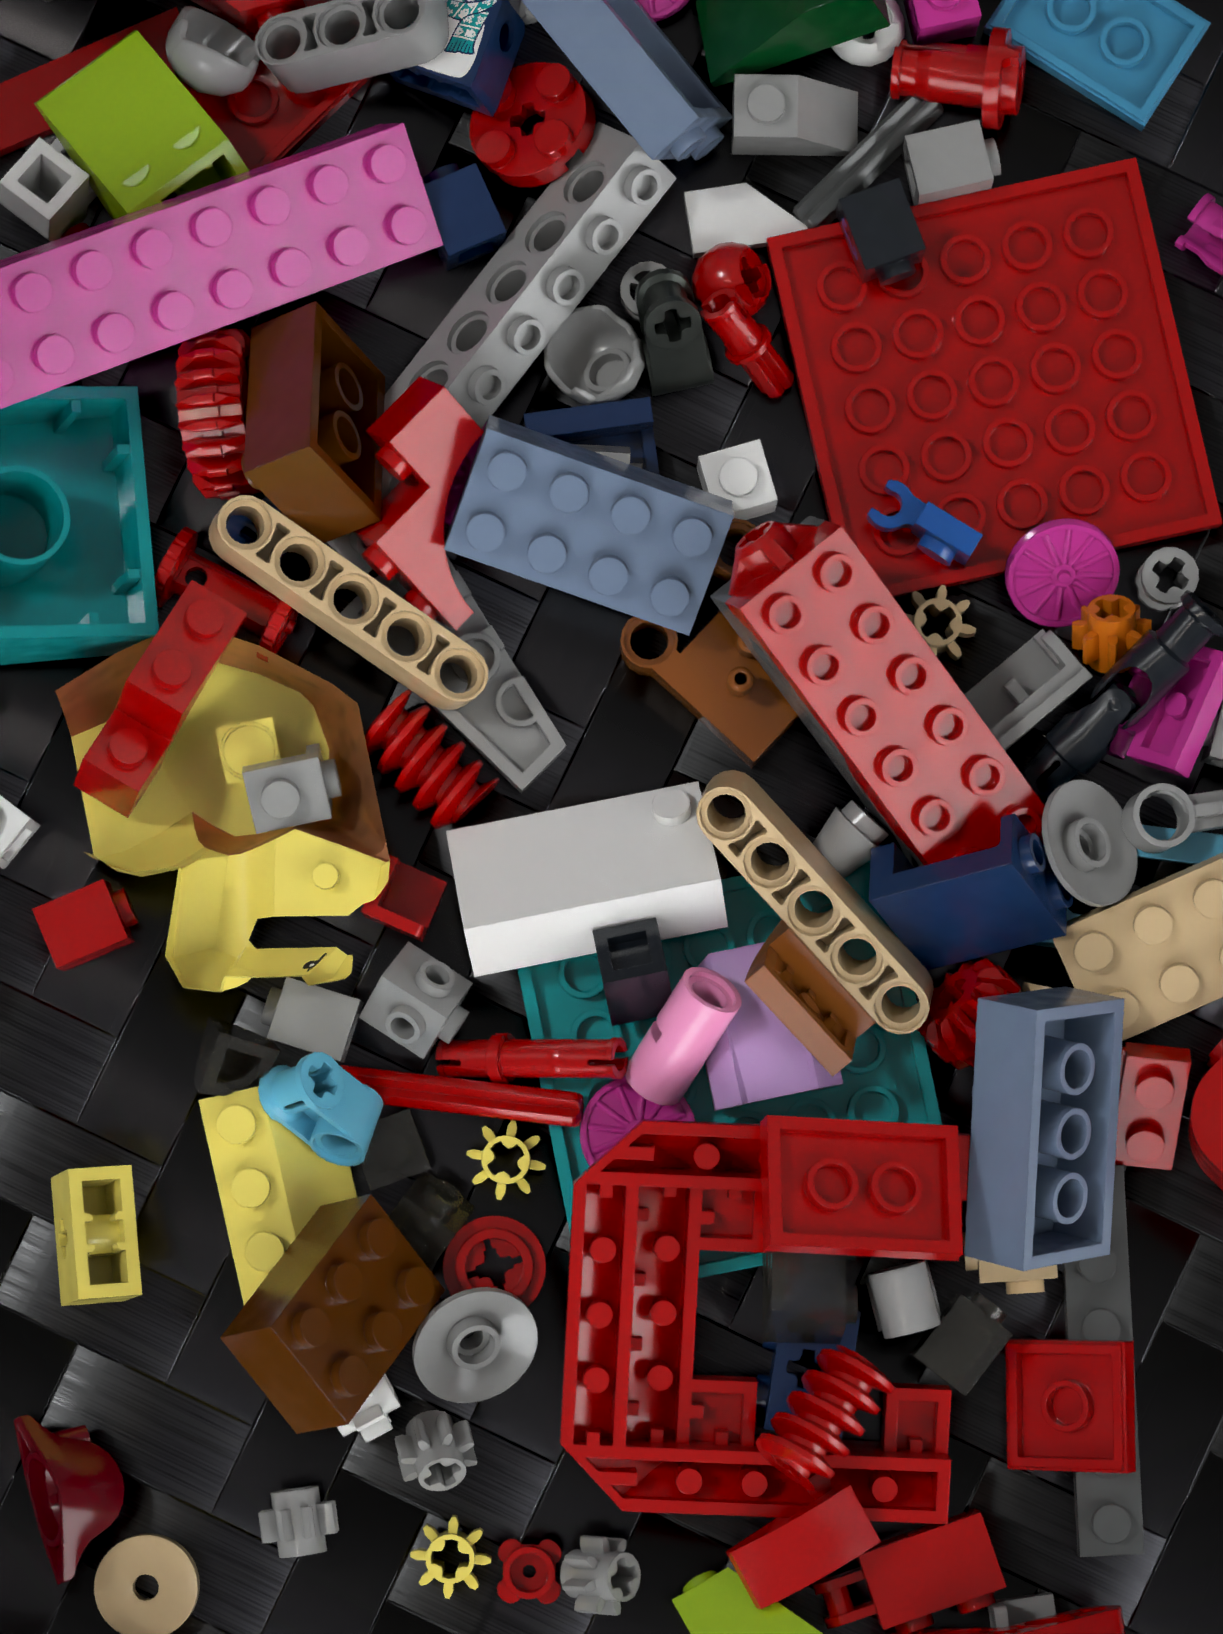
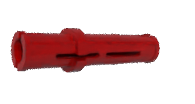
(507, 1058)

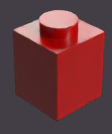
(86, 924)

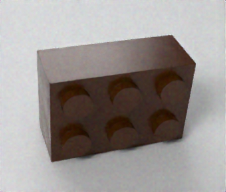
(309, 423)
(333, 1314)

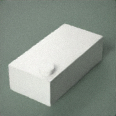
(551, 877)

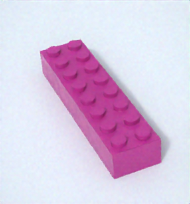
(210, 259)

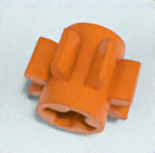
(1108, 630)

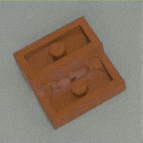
(807, 998)

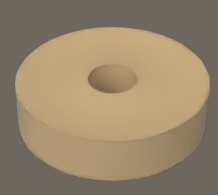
(154, 1556)

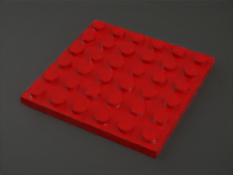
(1002, 378)

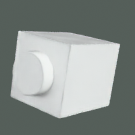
(740, 476)

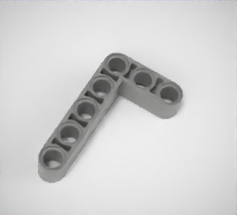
(323, 33)

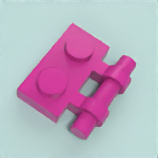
(1179, 723)

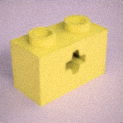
(96, 1235)

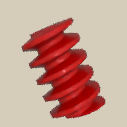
(426, 762)
(822, 1415)

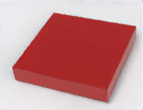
(1070, 1405)

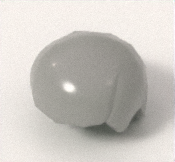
(210, 53)
(595, 356)

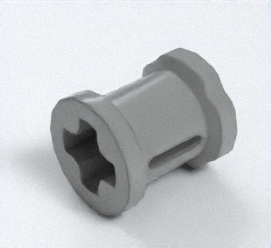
(1146, 580)

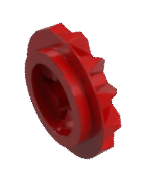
(509, 1239)

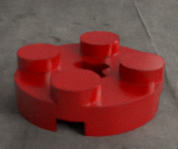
(541, 156)

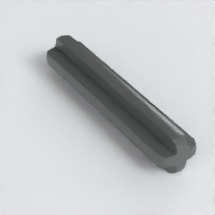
(866, 160)

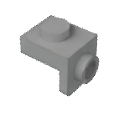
(291, 790)

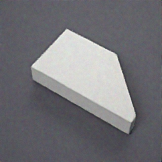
(734, 215)

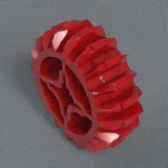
(211, 410)

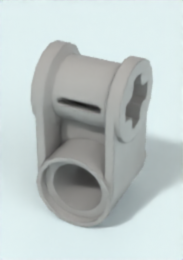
(903, 1299)

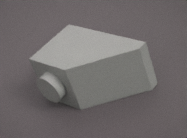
(792, 116)

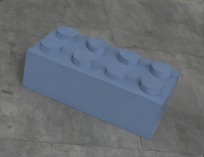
(589, 525)
(1043, 1127)

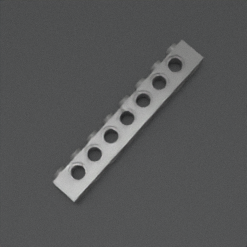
(533, 283)

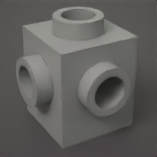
(417, 1001)

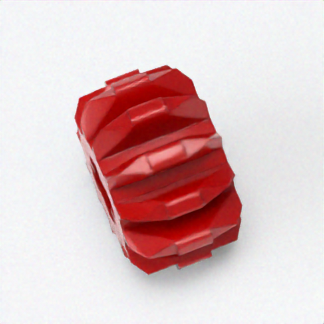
(953, 1010)

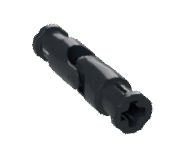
(1086, 734)

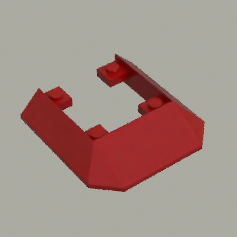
(629, 1386)

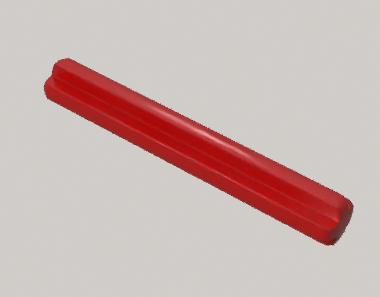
(473, 1097)

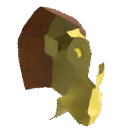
(202, 822)

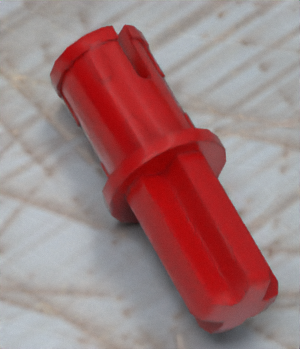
(747, 342)

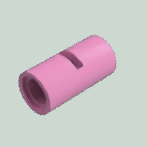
(683, 1036)

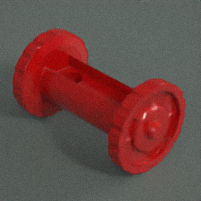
(265, 612)

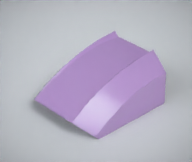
(757, 1051)

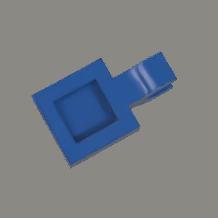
(939, 533)

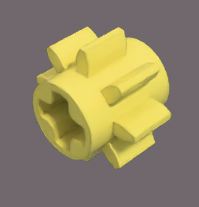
(502, 1178)
(436, 1567)

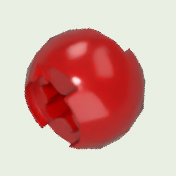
(736, 268)

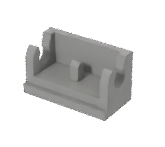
(1027, 687)

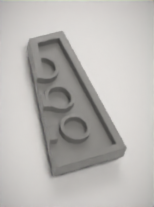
(506, 717)

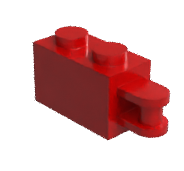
(919, 1575)

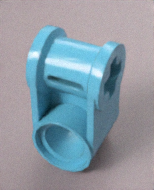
(323, 1107)

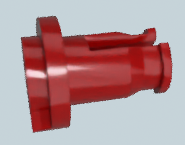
(963, 75)

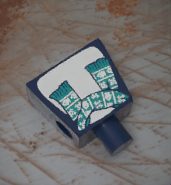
(475, 59)

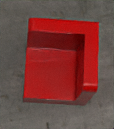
(407, 900)

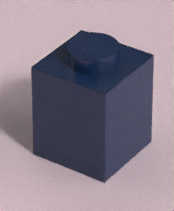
(463, 214)

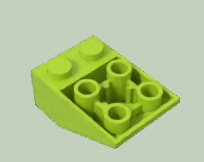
(137, 130)

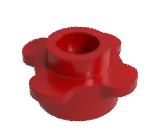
(542, 1558)

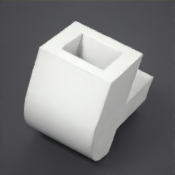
(47, 190)

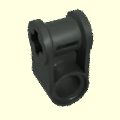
(672, 333)

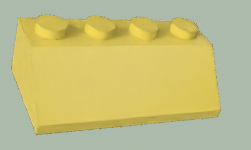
(265, 1182)

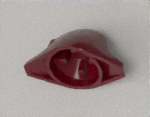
(71, 1488)

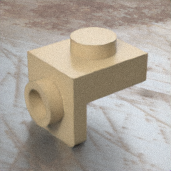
(1015, 1280)

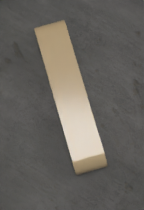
(316, 602)
(824, 931)

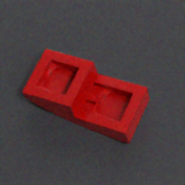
(803, 1547)

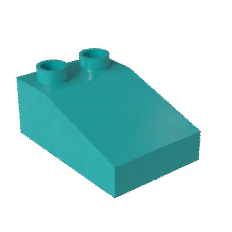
(74, 526)

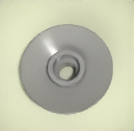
(1088, 843)
(486, 1361)

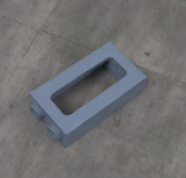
(637, 74)

